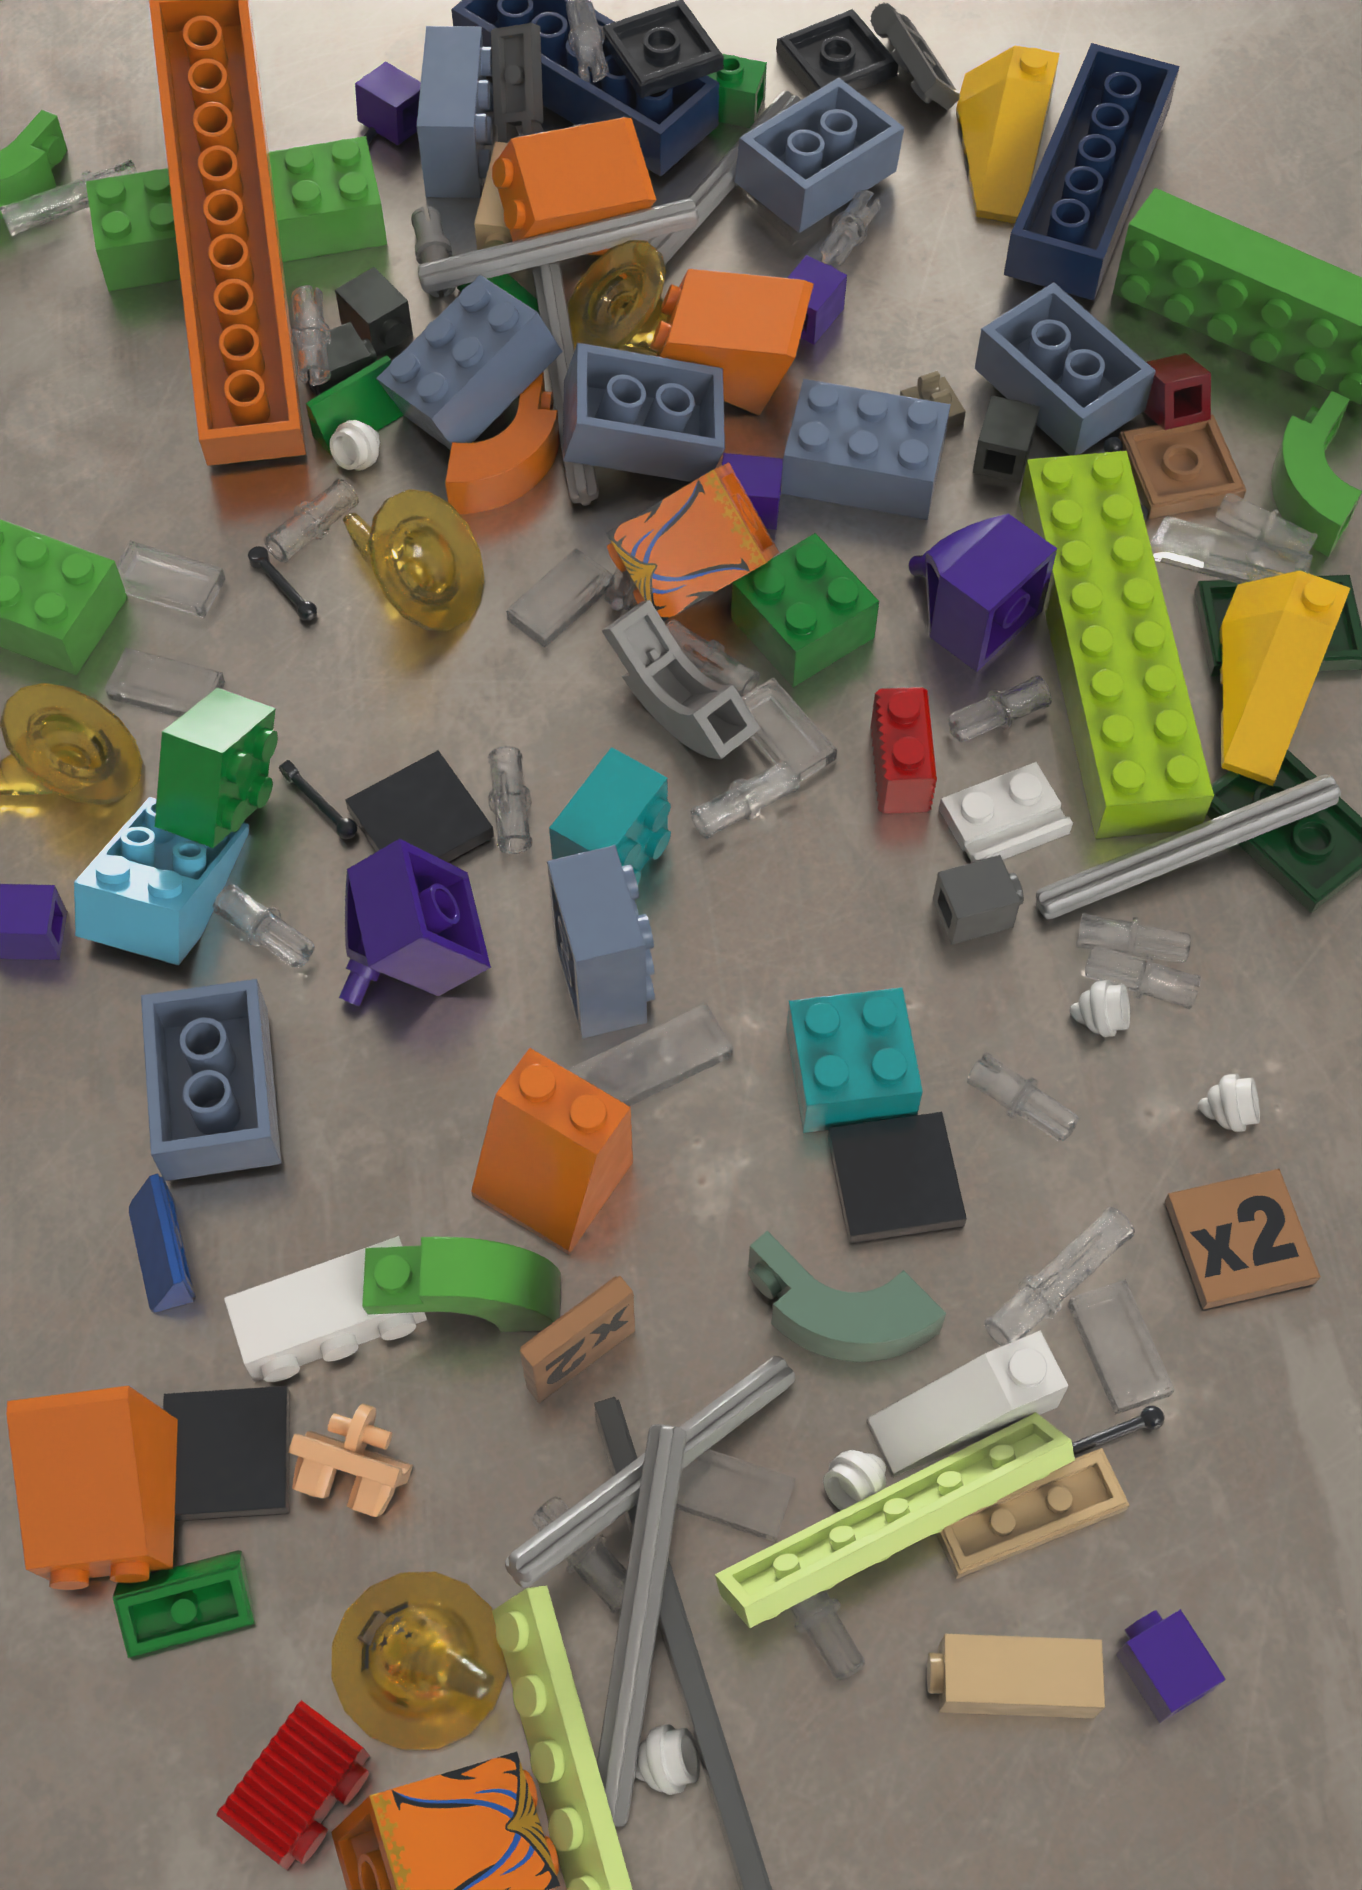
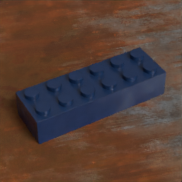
(664, 122)
(1091, 171)

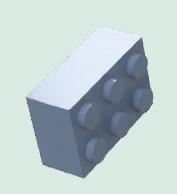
(454, 111)
(818, 154)
(470, 363)
(1068, 365)
(642, 413)
(864, 449)
(601, 940)
(210, 1080)

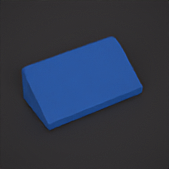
(160, 1246)

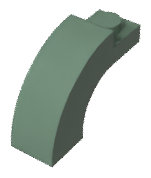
(842, 1323)

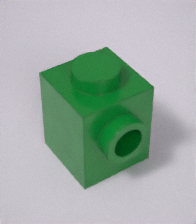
(740, 90)

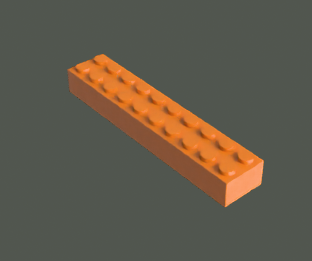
(226, 231)

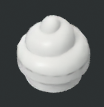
(355, 445)
(1103, 1008)
(1232, 1103)
(854, 1477)
(668, 1759)

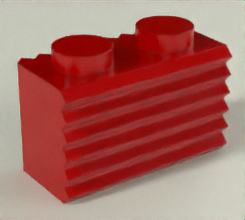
(903, 750)
(296, 1786)

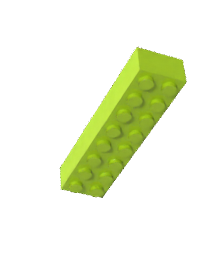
(1115, 649)

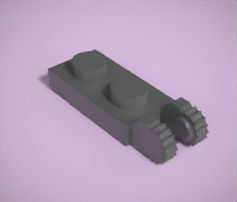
(914, 56)
(517, 80)

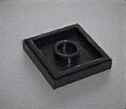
(662, 48)
(837, 49)
(423, 807)
(896, 1177)
(231, 1452)

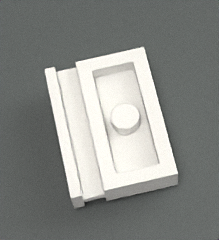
(1005, 814)

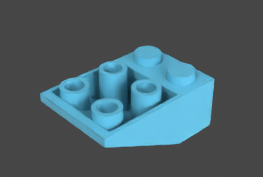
(153, 888)

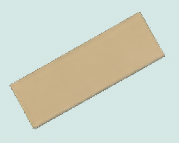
(1035, 1514)

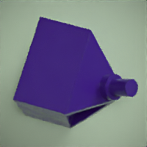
(984, 586)
(410, 921)

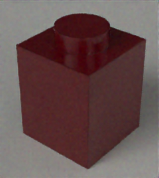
(1179, 392)

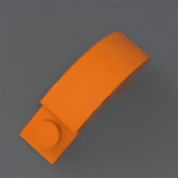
(509, 464)

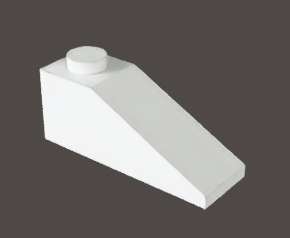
(969, 1404)

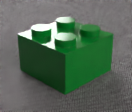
(804, 609)
(215, 767)

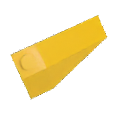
(1002, 127)
(1269, 662)

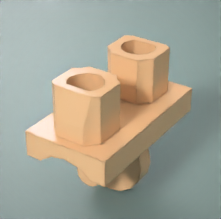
(375, 1473)

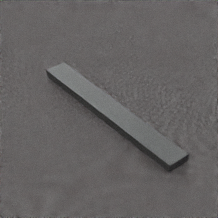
(692, 1685)

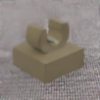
(937, 389)

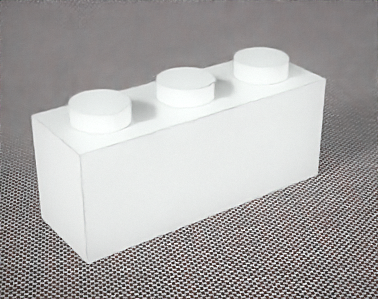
(310, 1317)

